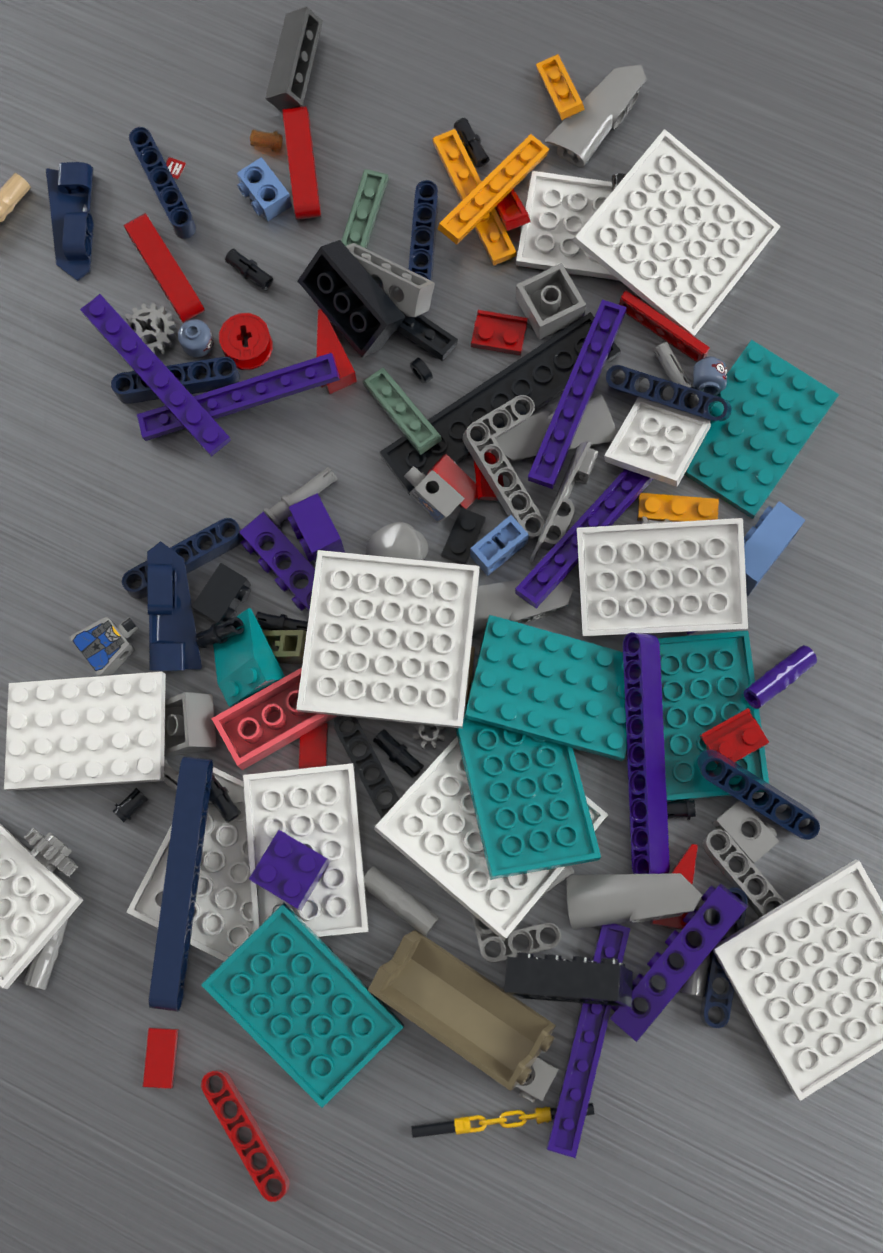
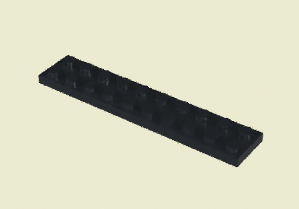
(538, 375)

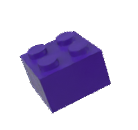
(315, 526)
(289, 870)

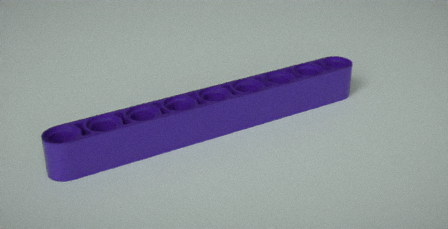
(646, 754)

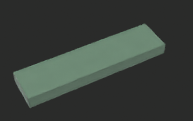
(365, 208)
(402, 411)

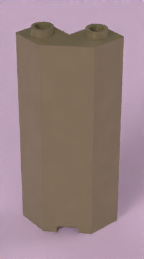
(463, 1010)

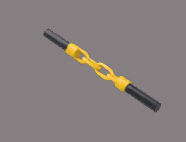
(462, 1125)

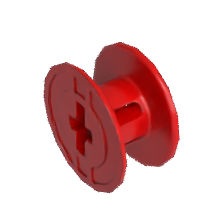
(259, 340)

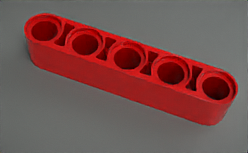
(301, 163)
(164, 268)
(245, 1150)

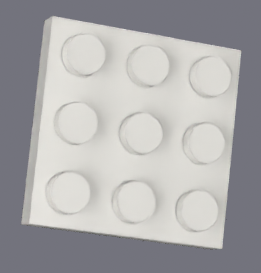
(657, 441)

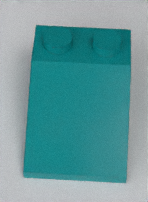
(245, 662)

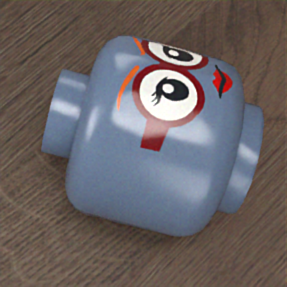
(195, 338)
(710, 375)

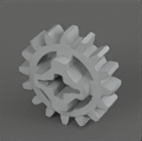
(151, 320)
(51, 852)

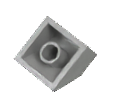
(189, 724)

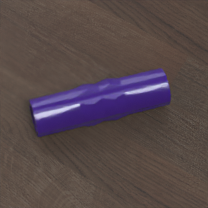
(780, 676)

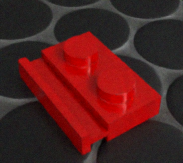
(499, 332)
(736, 737)

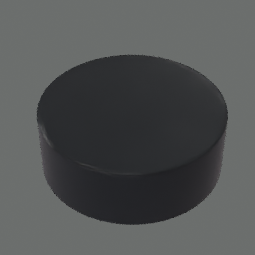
(421, 370)

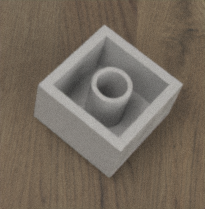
(550, 301)

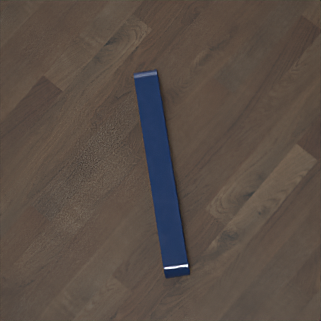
(181, 884)

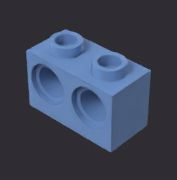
(266, 188)
(499, 545)

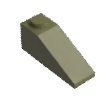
(287, 645)

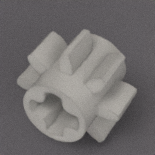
(425, 739)

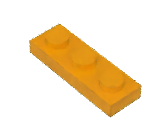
(560, 87)
(676, 507)

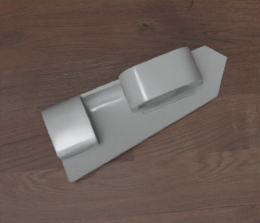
(604, 110)
(527, 437)
(578, 471)
(501, 601)
(628, 897)

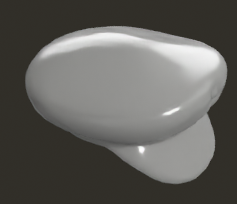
(398, 541)

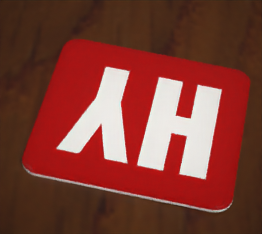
(175, 167)

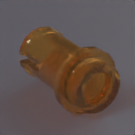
(266, 139)

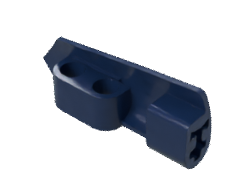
(71, 217)
(170, 613)

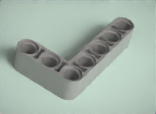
(502, 465)
(748, 872)
(507, 950)

